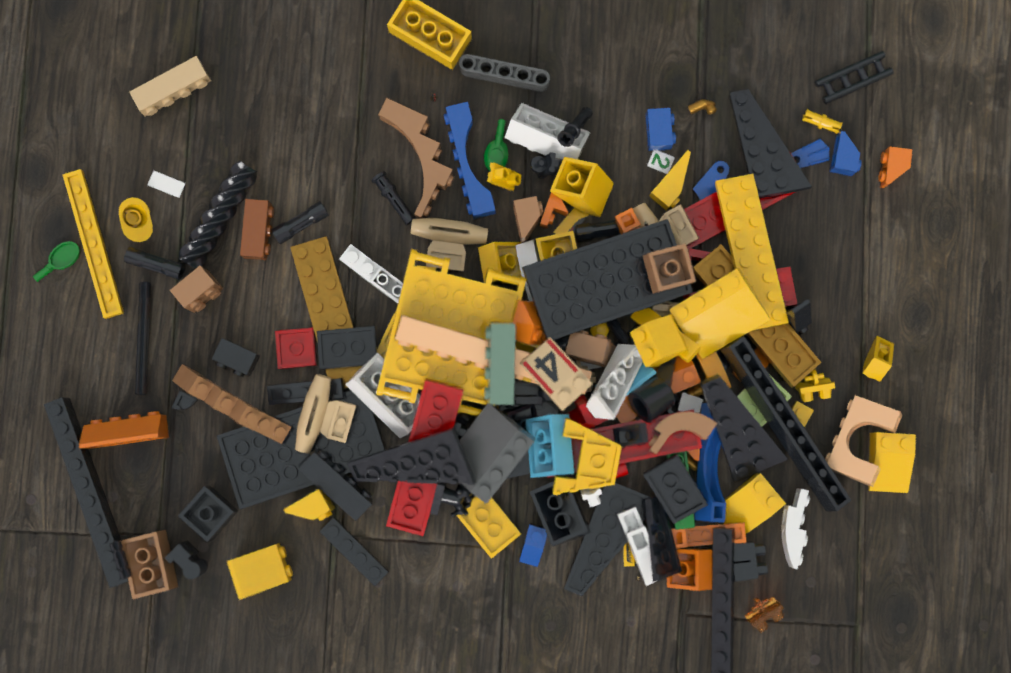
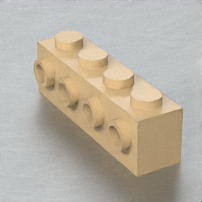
(170, 86)

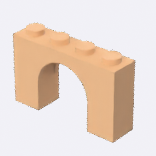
(860, 413)

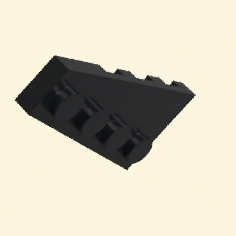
(661, 541)

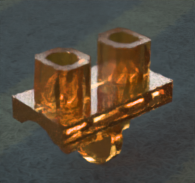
(763, 611)

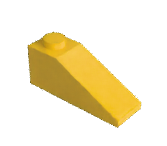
(670, 187)

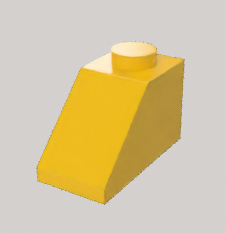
(878, 359)

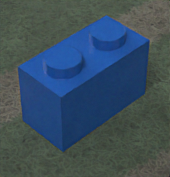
(659, 129)

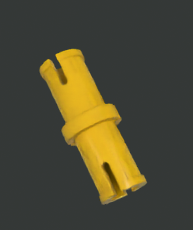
(822, 121)

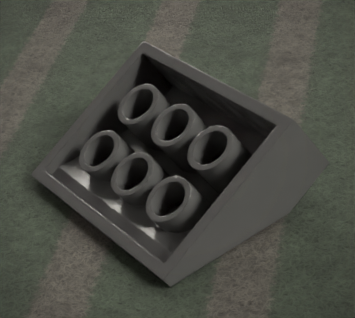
(493, 450)

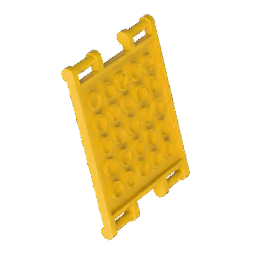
(452, 304)

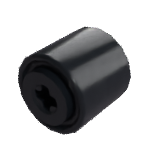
(651, 399)

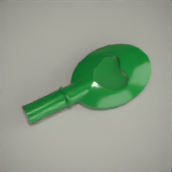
(497, 150)
(60, 258)

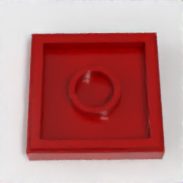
(295, 348)

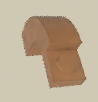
(688, 421)

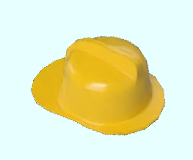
(135, 219)

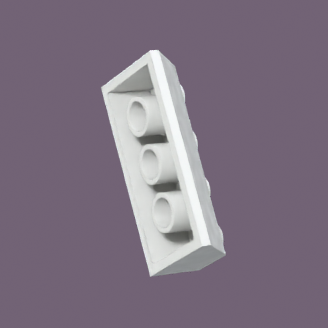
(540, 131)
(393, 411)

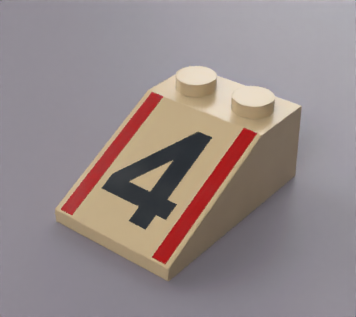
(556, 373)

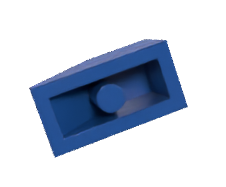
(845, 156)
(533, 545)

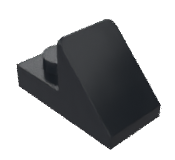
(631, 435)

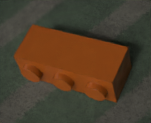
(256, 229)

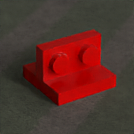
(582, 414)

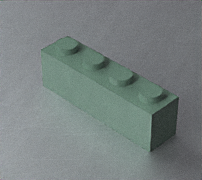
(500, 363)

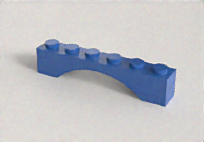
(479, 197)
(708, 477)

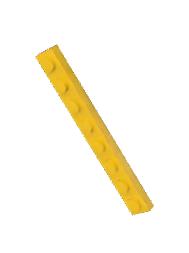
(93, 244)

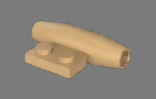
(678, 219)
(449, 239)
(322, 416)

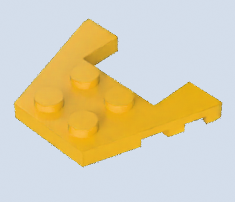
(596, 461)

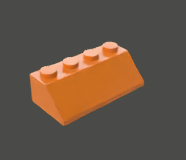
(124, 431)

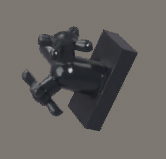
(451, 497)

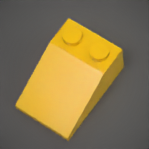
(895, 458)
(752, 503)

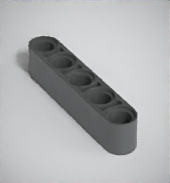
(497, 66)

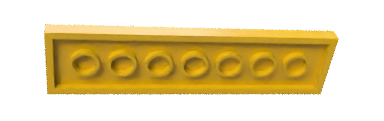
(751, 244)

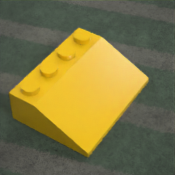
(720, 313)

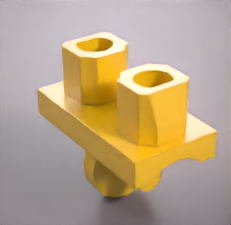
(503, 177)
(813, 383)

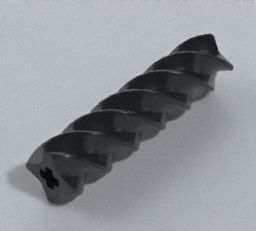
(221, 209)

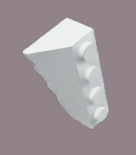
(615, 382)

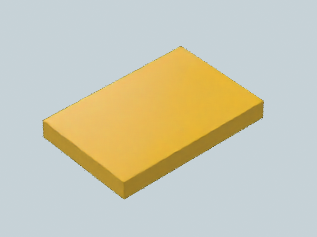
(489, 526)

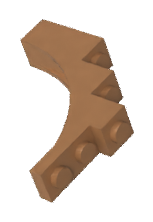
(413, 127)
(231, 405)

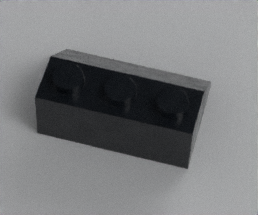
(560, 514)

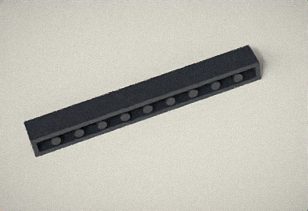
(785, 425)
(86, 485)

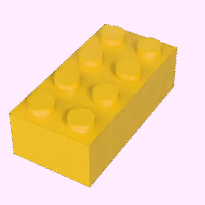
(429, 32)

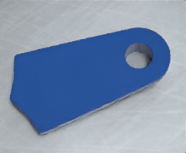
(812, 154)
(706, 185)

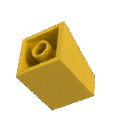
(582, 186)
(260, 570)

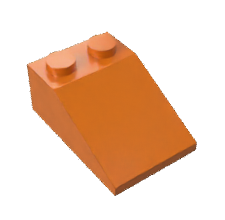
(683, 376)

